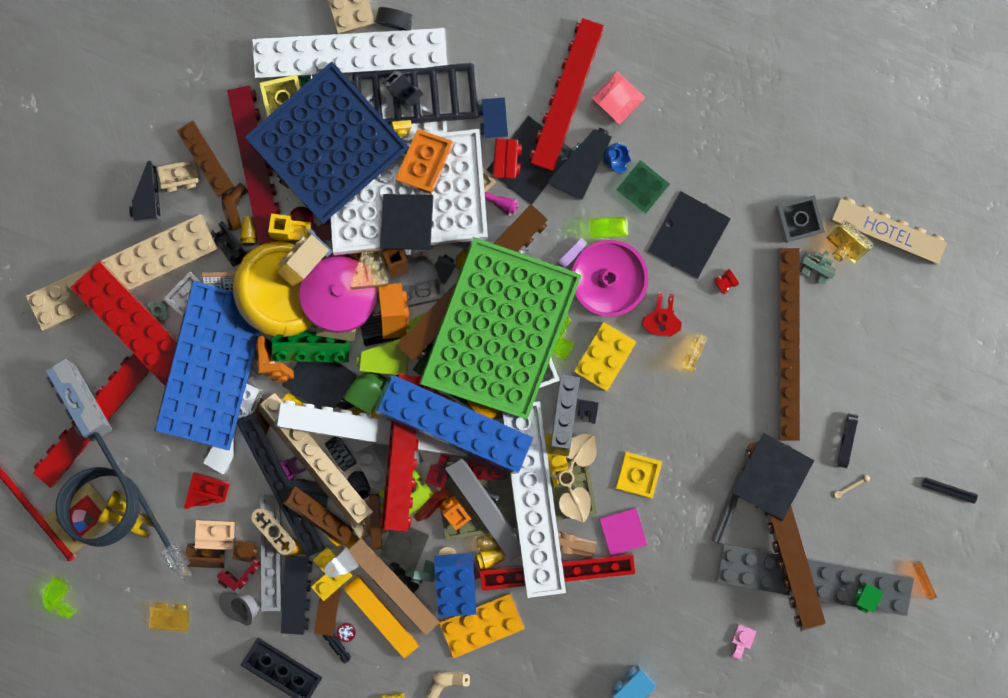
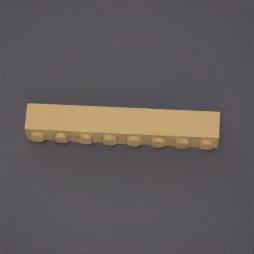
(318, 466)

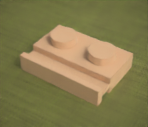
(214, 535)

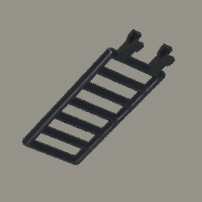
(432, 71)

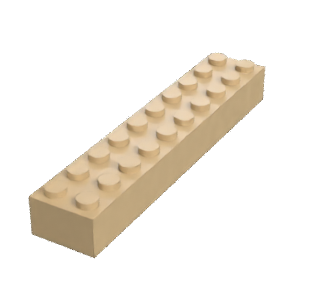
(132, 266)

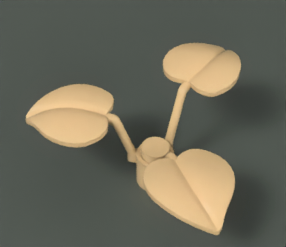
(577, 503)

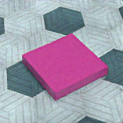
(623, 531)

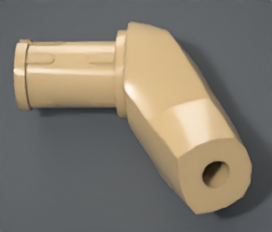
(446, 679)

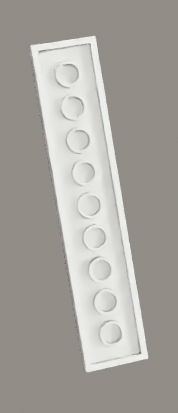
(349, 52)
(536, 511)

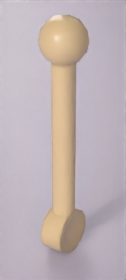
(866, 478)

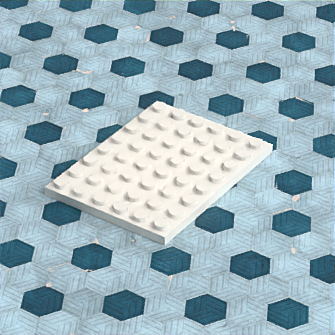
(457, 203)

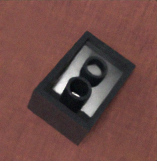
(146, 198)

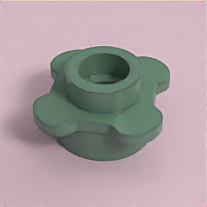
(161, 306)

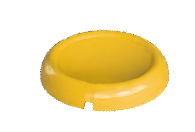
(265, 296)

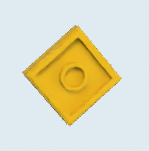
(638, 475)

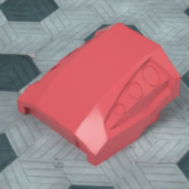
(618, 98)

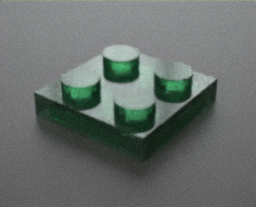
(642, 186)

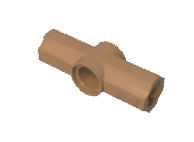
(572, 544)

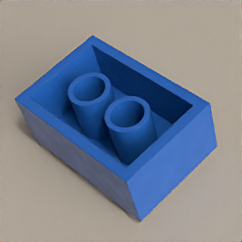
(455, 585)

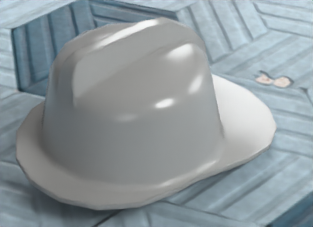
(239, 608)

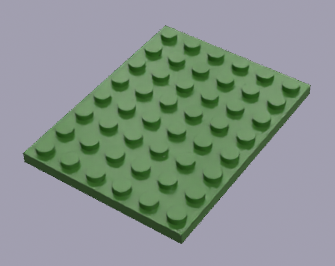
(500, 328)

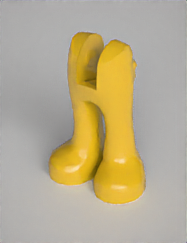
(110, 516)

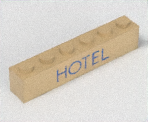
(889, 231)

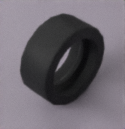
(394, 18)

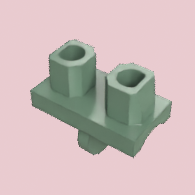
(820, 264)

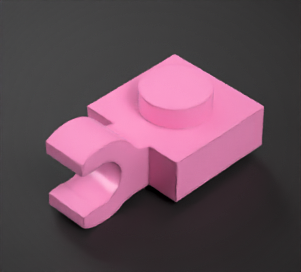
(742, 638)

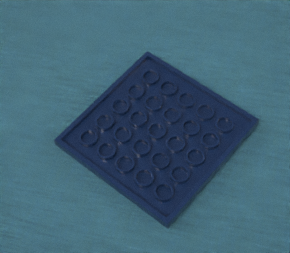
(327, 142)

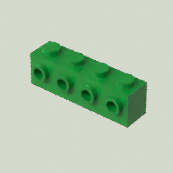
(309, 348)

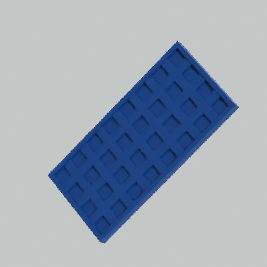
(208, 369)

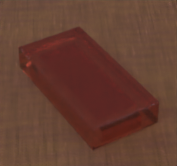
(431, 505)

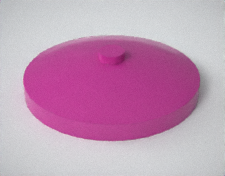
(611, 278)
(330, 301)

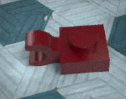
(438, 474)

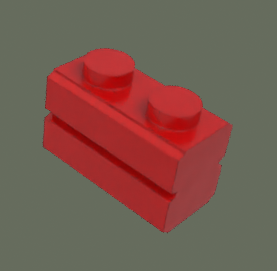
(505, 158)

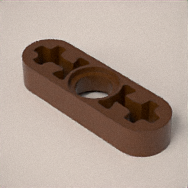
(375, 521)

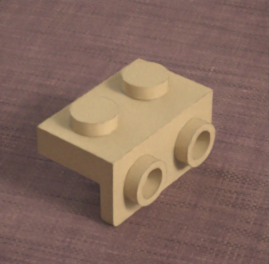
(178, 175)

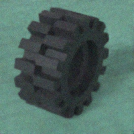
(340, 453)

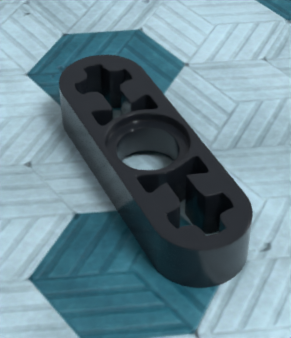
(847, 440)

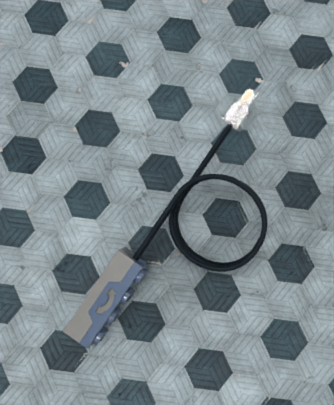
(93, 425)

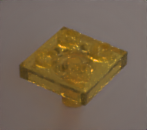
(849, 242)

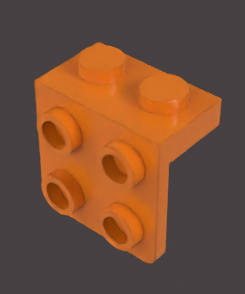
(273, 371)

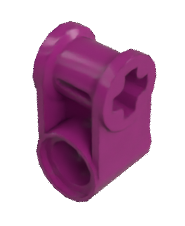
(291, 468)

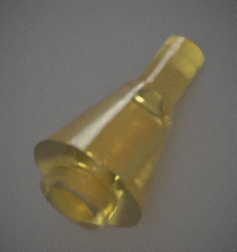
(487, 543)

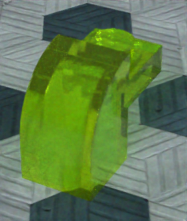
(609, 227)
(563, 346)
(54, 595)

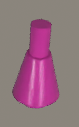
(505, 204)

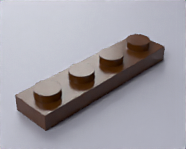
(318, 516)

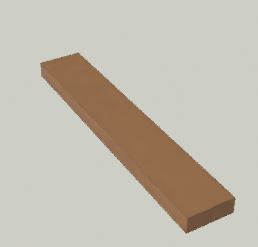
(393, 586)

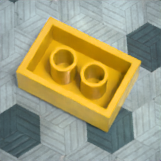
(605, 356)

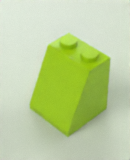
(384, 359)

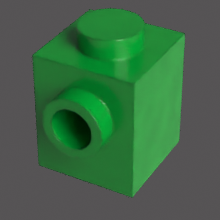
(867, 598)

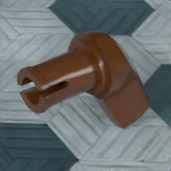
(230, 206)

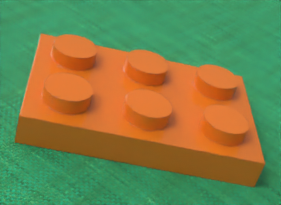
(424, 161)

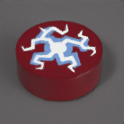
(346, 632)

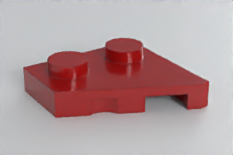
(206, 490)

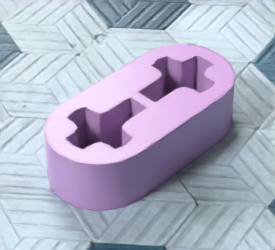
(572, 253)

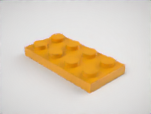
(493, 622)

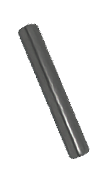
(726, 515)

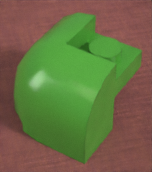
(366, 390)

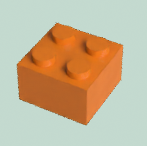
(393, 311)

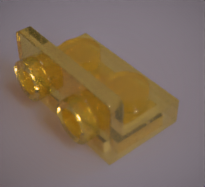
(170, 618)

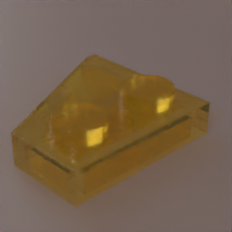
(370, 271)
(697, 345)

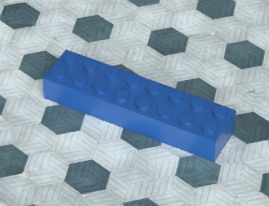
(453, 424)

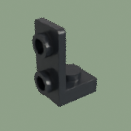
(444, 267)

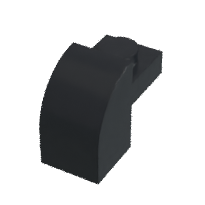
(402, 89)

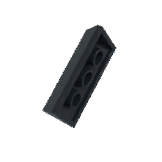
(280, 670)

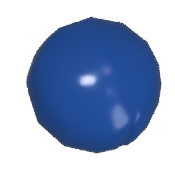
(617, 157)

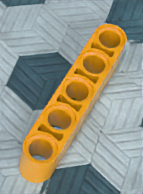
(381, 617)

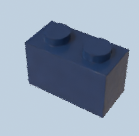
(494, 118)

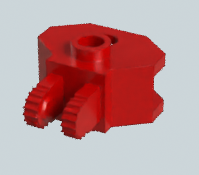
(662, 316)

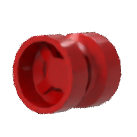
(726, 281)

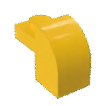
(287, 230)

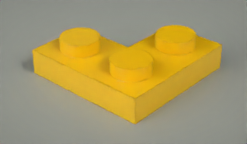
(327, 585)

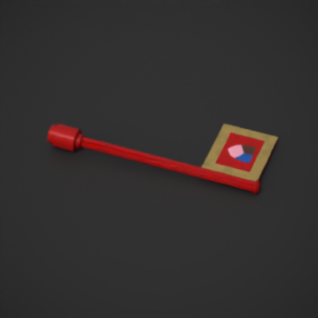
(83, 511)

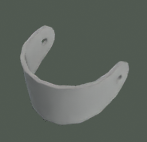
(342, 563)

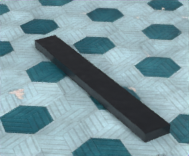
(278, 482)

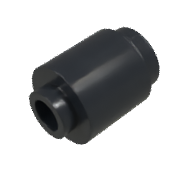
(360, 483)

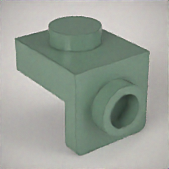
(418, 576)

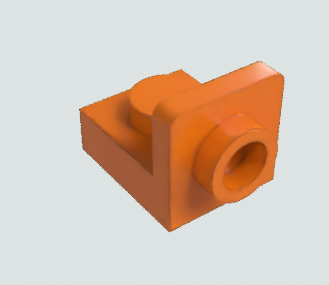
(454, 512)

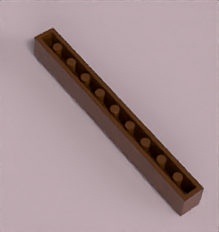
(513, 238)
(789, 344)
(794, 566)

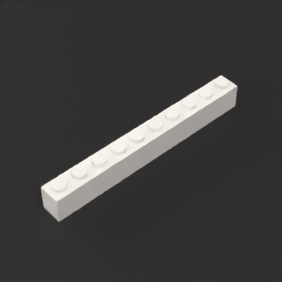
(349, 426)

